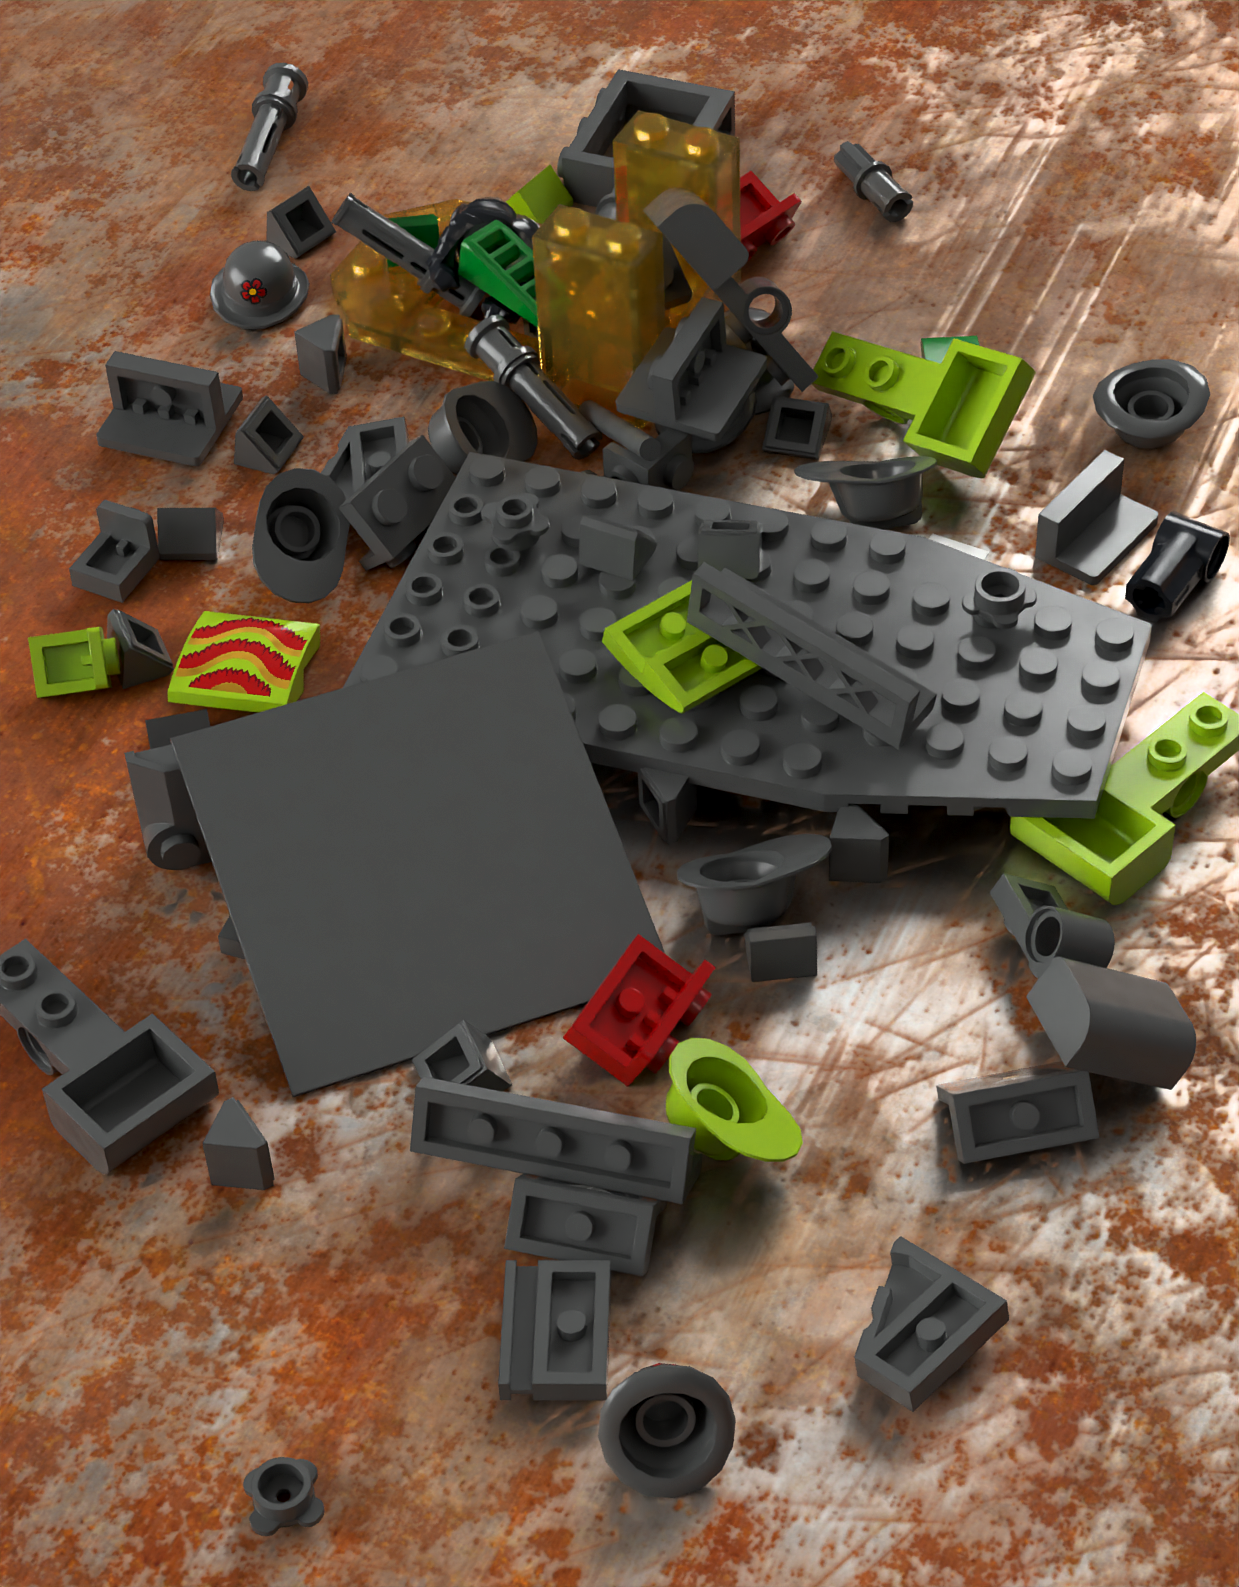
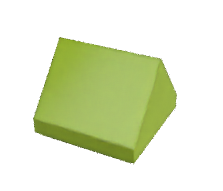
(540, 196)

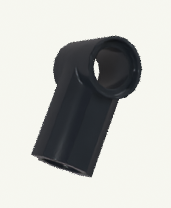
(1178, 559)

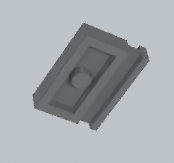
(556, 1330)

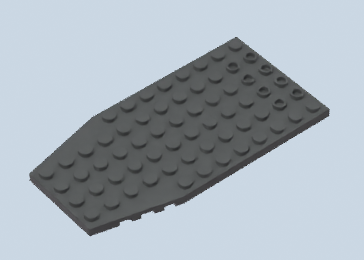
(1017, 714)

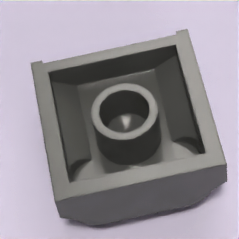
(165, 810)

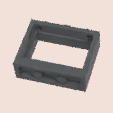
(584, 167)

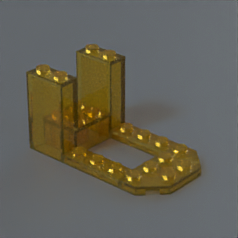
(593, 274)

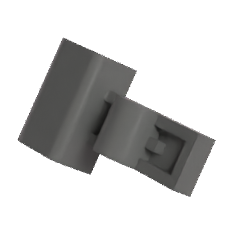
(716, 257)
(1091, 1013)
(114, 1084)

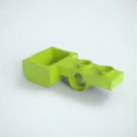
(955, 406)
(1129, 836)

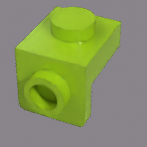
(73, 661)

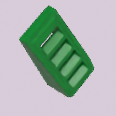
(482, 264)

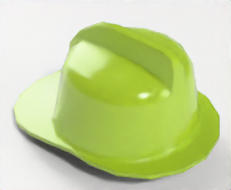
(728, 1105)

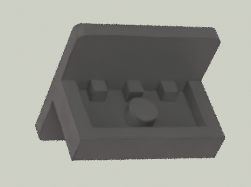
(693, 376)
(165, 408)

